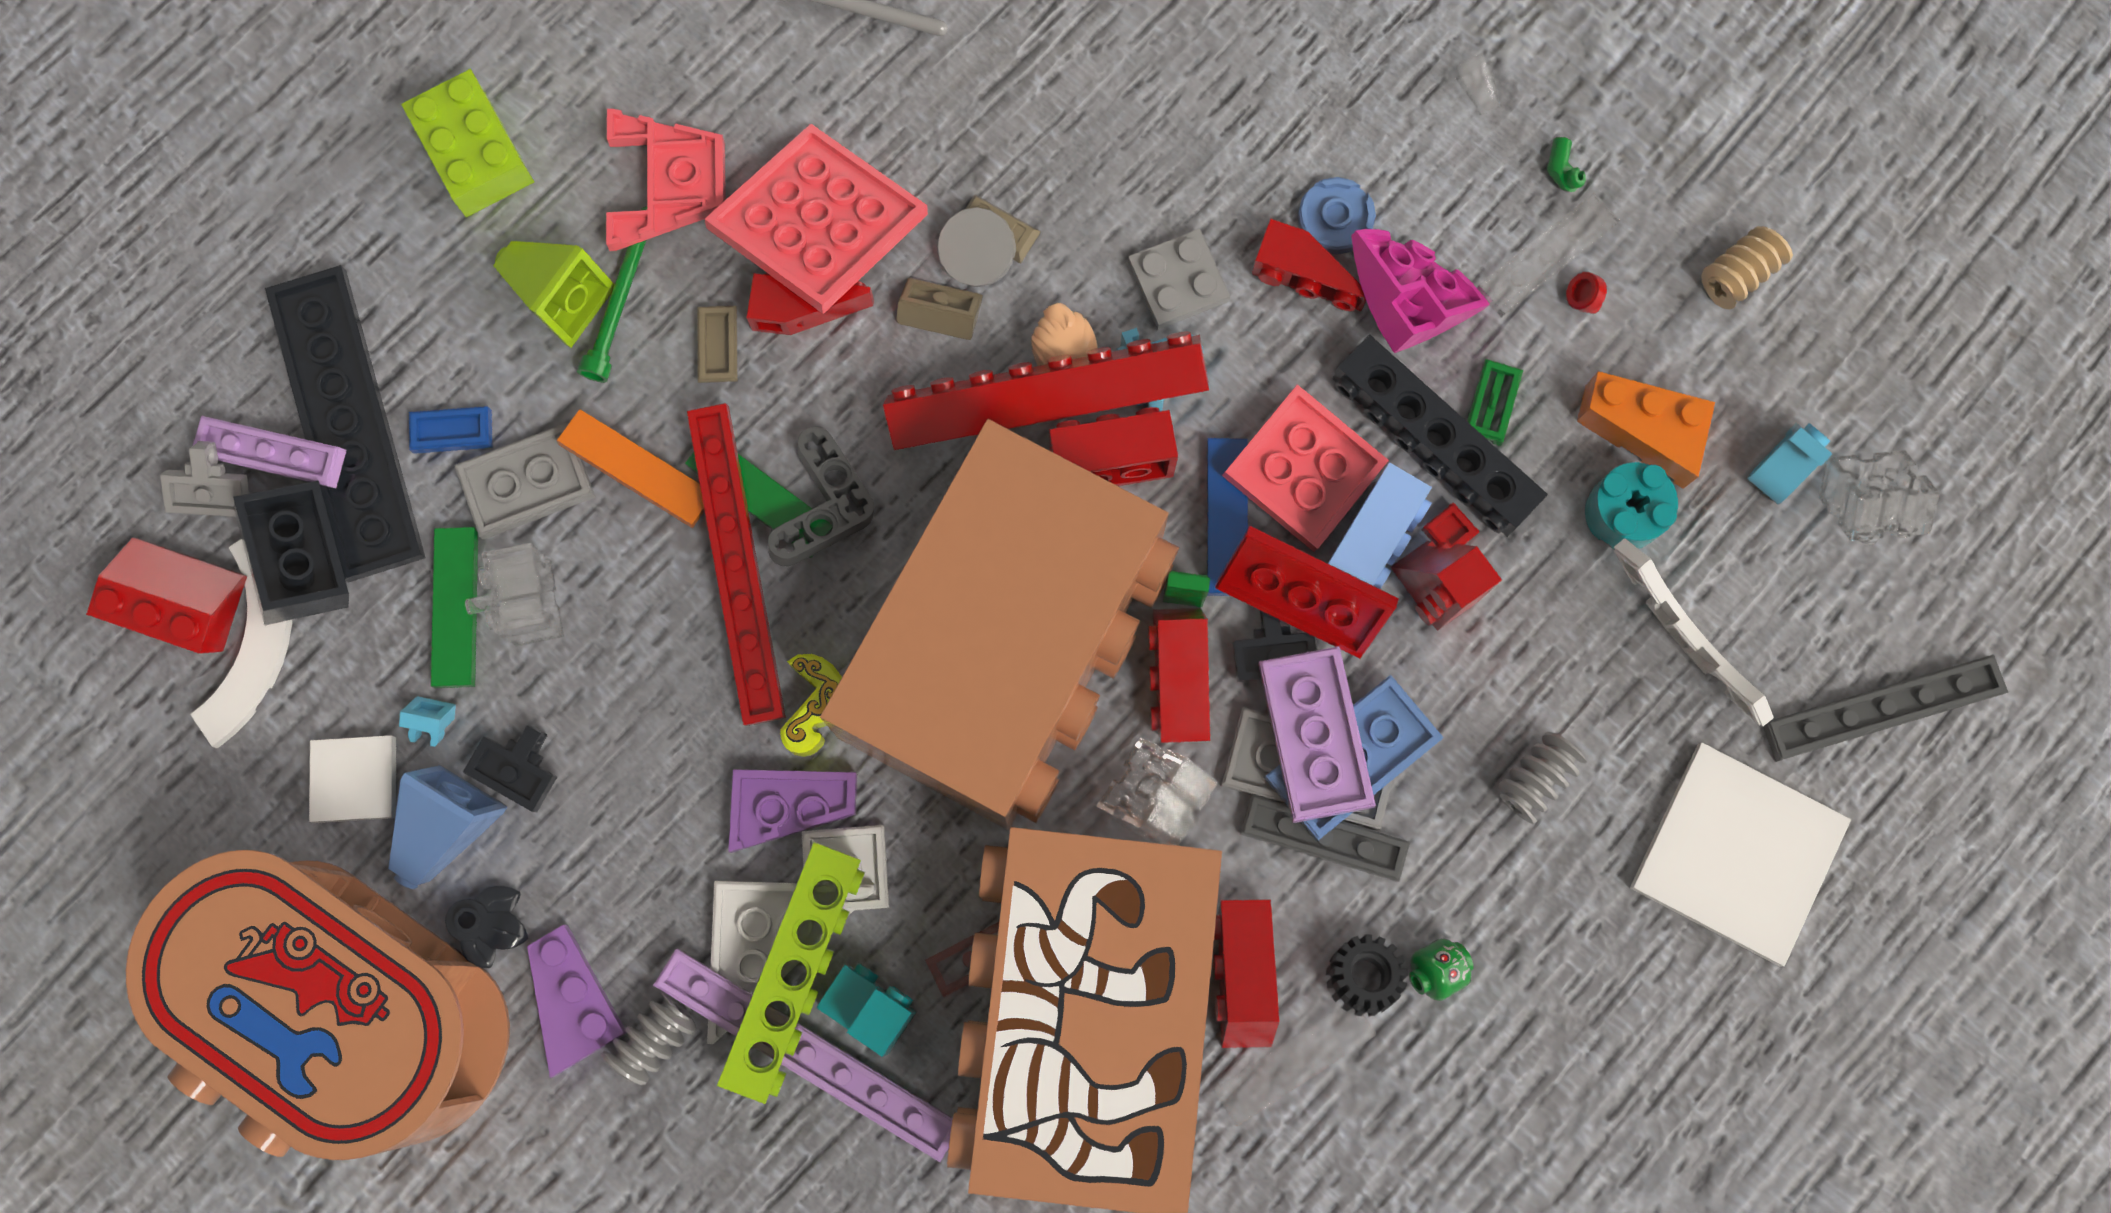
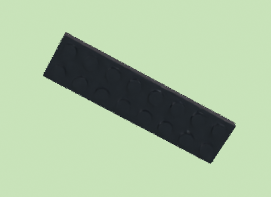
(344, 409)

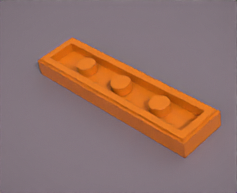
(633, 467)

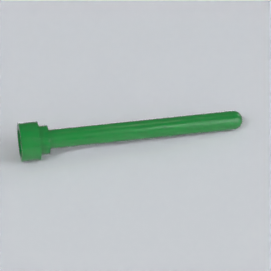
(596, 363)

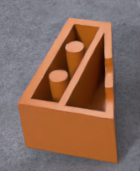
(1649, 422)

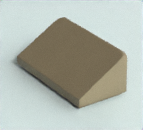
(938, 308)

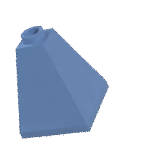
(436, 823)

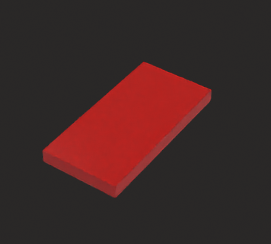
(1306, 592)

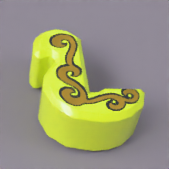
(799, 731)

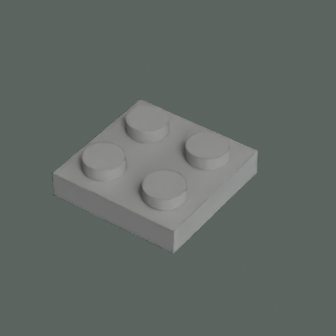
(1178, 279)

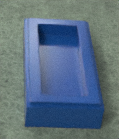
(450, 430)

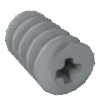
(1539, 774)
(651, 1040)

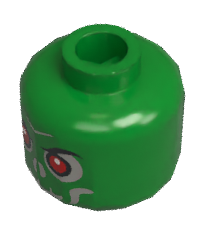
(1440, 969)

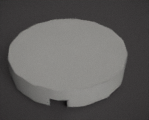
(976, 247)

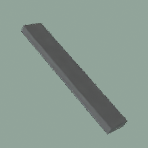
(1885, 708)

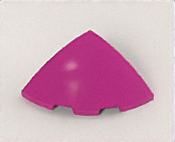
(1409, 291)

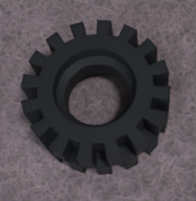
(1383, 958)

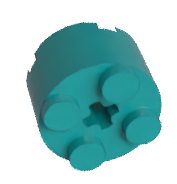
(1642, 487)

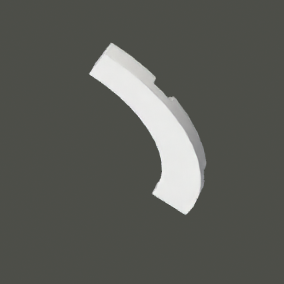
(1674, 619)
(253, 670)

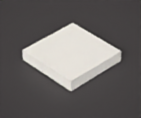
(352, 779)
(865, 844)

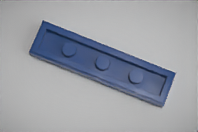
(1225, 508)

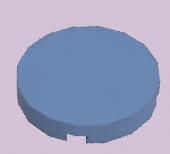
(1334, 212)

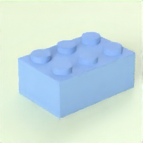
(1380, 526)

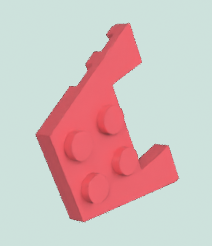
(682, 177)

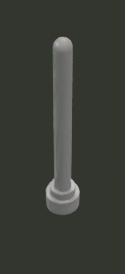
(889, 15)

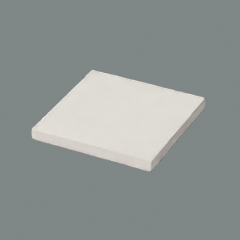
(1740, 854)

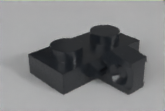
(1268, 643)
(513, 768)

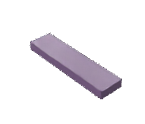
(272, 451)

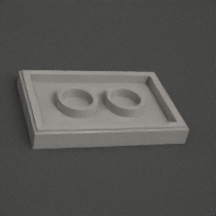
(523, 482)

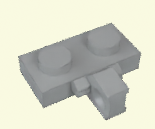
(203, 485)

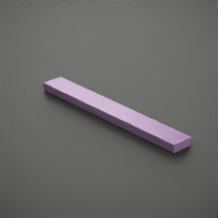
(813, 1059)

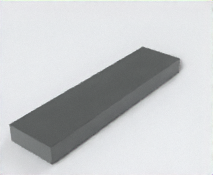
(1343, 845)

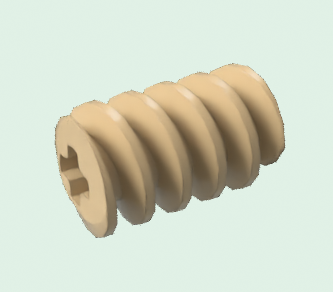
(1745, 266)

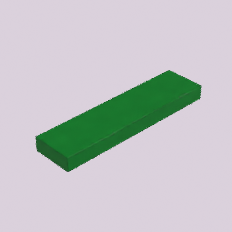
(770, 500)
(452, 627)

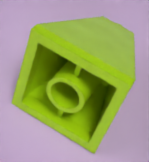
(556, 284)

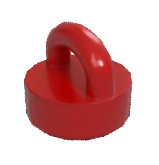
(1586, 292)

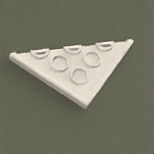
(747, 924)

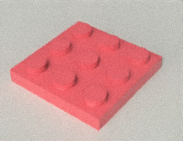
(1305, 468)

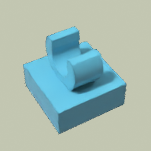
(427, 716)

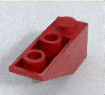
(1300, 262)
(781, 311)

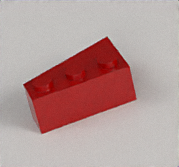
(1180, 675)

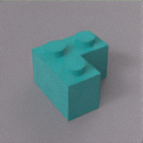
(866, 1009)

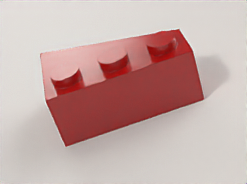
(1445, 580)
(1246, 974)

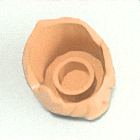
(1061, 334)

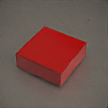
(1450, 527)

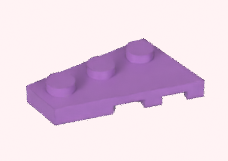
(786, 802)
(570, 1001)

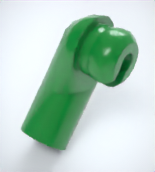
(1559, 168)

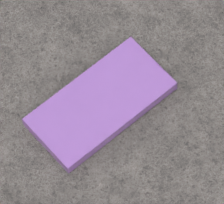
(1316, 734)

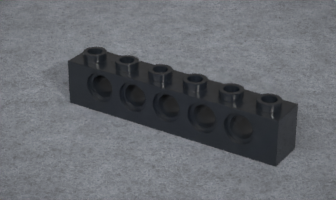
(1461, 439)

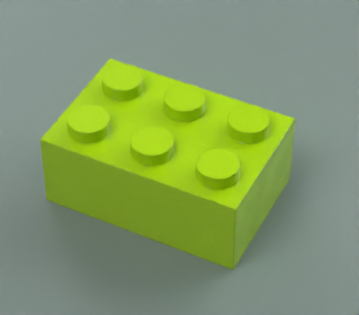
(467, 143)

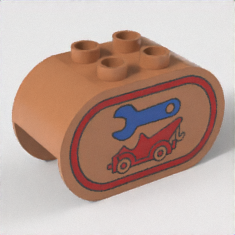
(313, 1007)

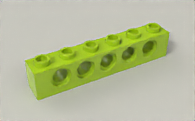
(740, 1073)

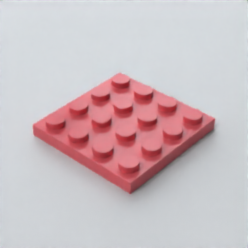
(816, 217)

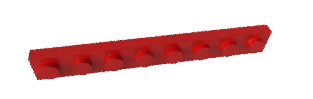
(736, 565)

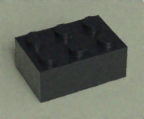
(291, 552)

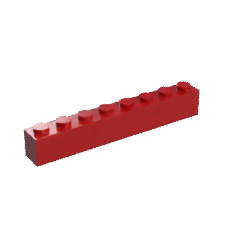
(1047, 391)

